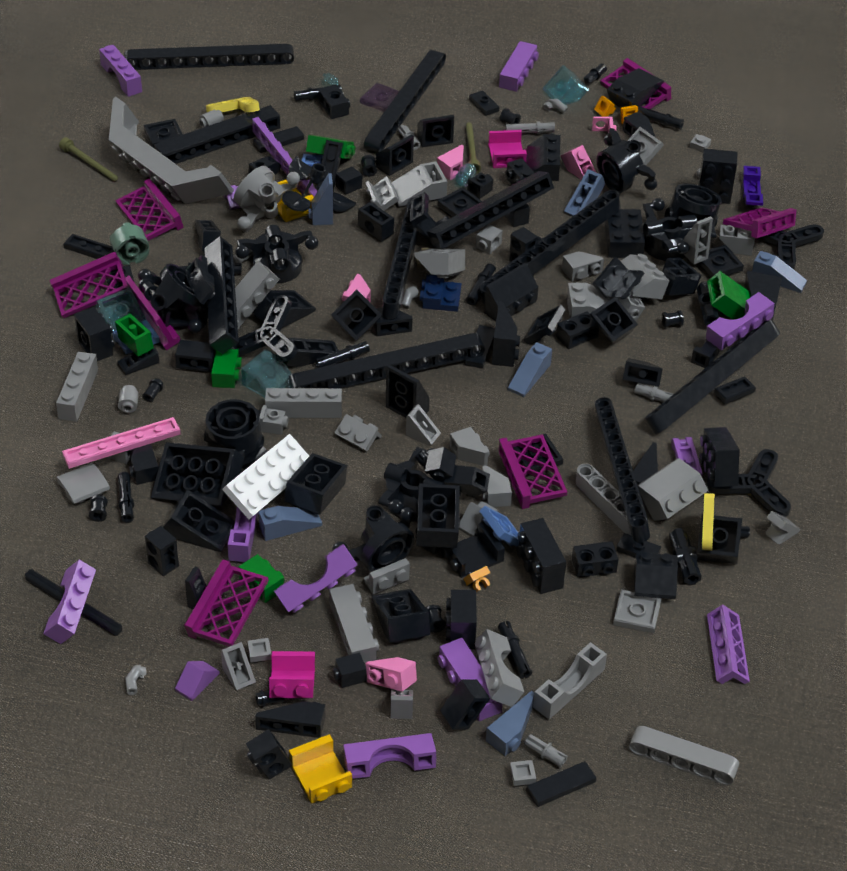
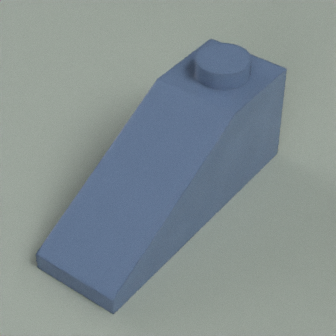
(586, 192)
(322, 203)
(772, 265)
(531, 369)
(283, 521)
(507, 731)

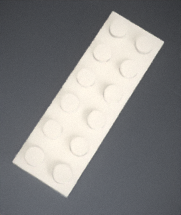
(266, 477)

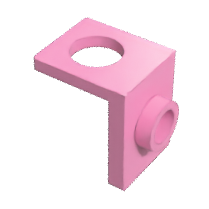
(608, 124)

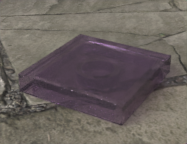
(379, 97)

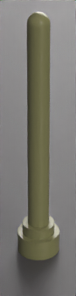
(471, 145)
(68, 146)

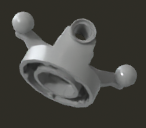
(260, 191)

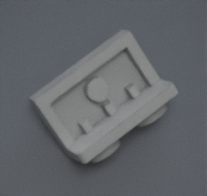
(382, 193)
(356, 432)
(388, 576)

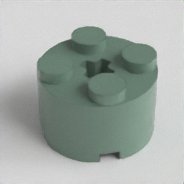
(130, 243)

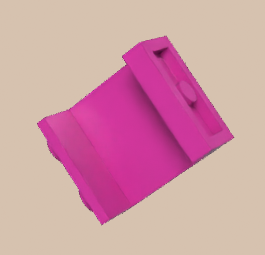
(505, 147)
(292, 674)

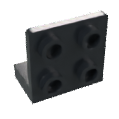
(617, 280)

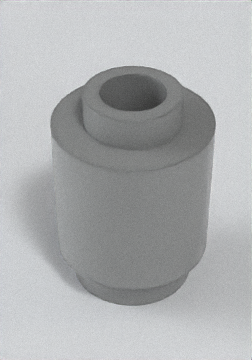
(210, 118)
(128, 399)

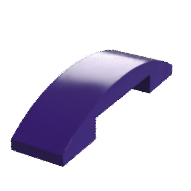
(751, 186)

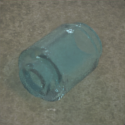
(466, 171)

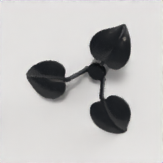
(315, 175)

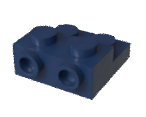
(440, 294)

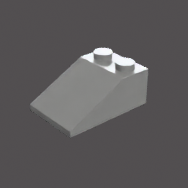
(583, 298)

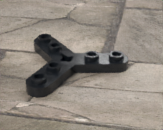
(788, 241)
(272, 324)
(763, 490)

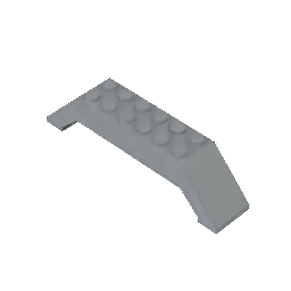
(183, 185)

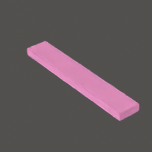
(121, 442)

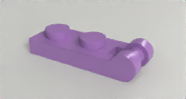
(686, 451)

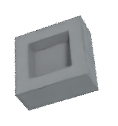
(700, 142)
(259, 650)
(522, 772)

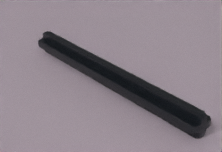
(88, 611)

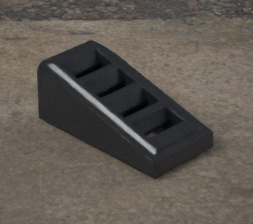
(143, 361)
(195, 587)

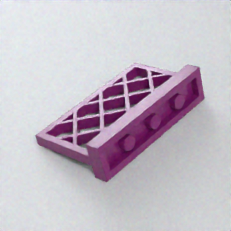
(628, 66)
(160, 204)
(763, 221)
(86, 275)
(167, 335)
(518, 472)
(210, 601)

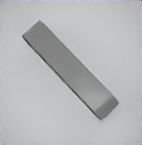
(602, 494)
(684, 755)

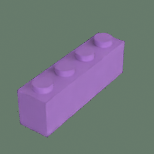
(518, 66)
(462, 664)

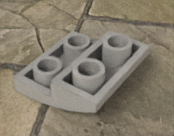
(83, 483)

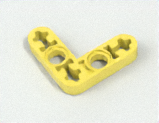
(246, 104)
(708, 517)

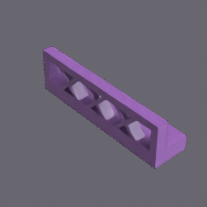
(726, 642)

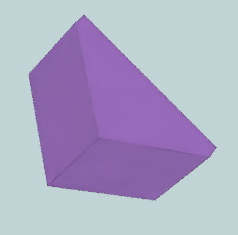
(195, 679)

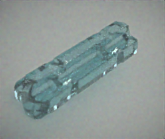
(331, 79)

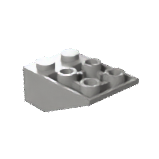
(421, 179)

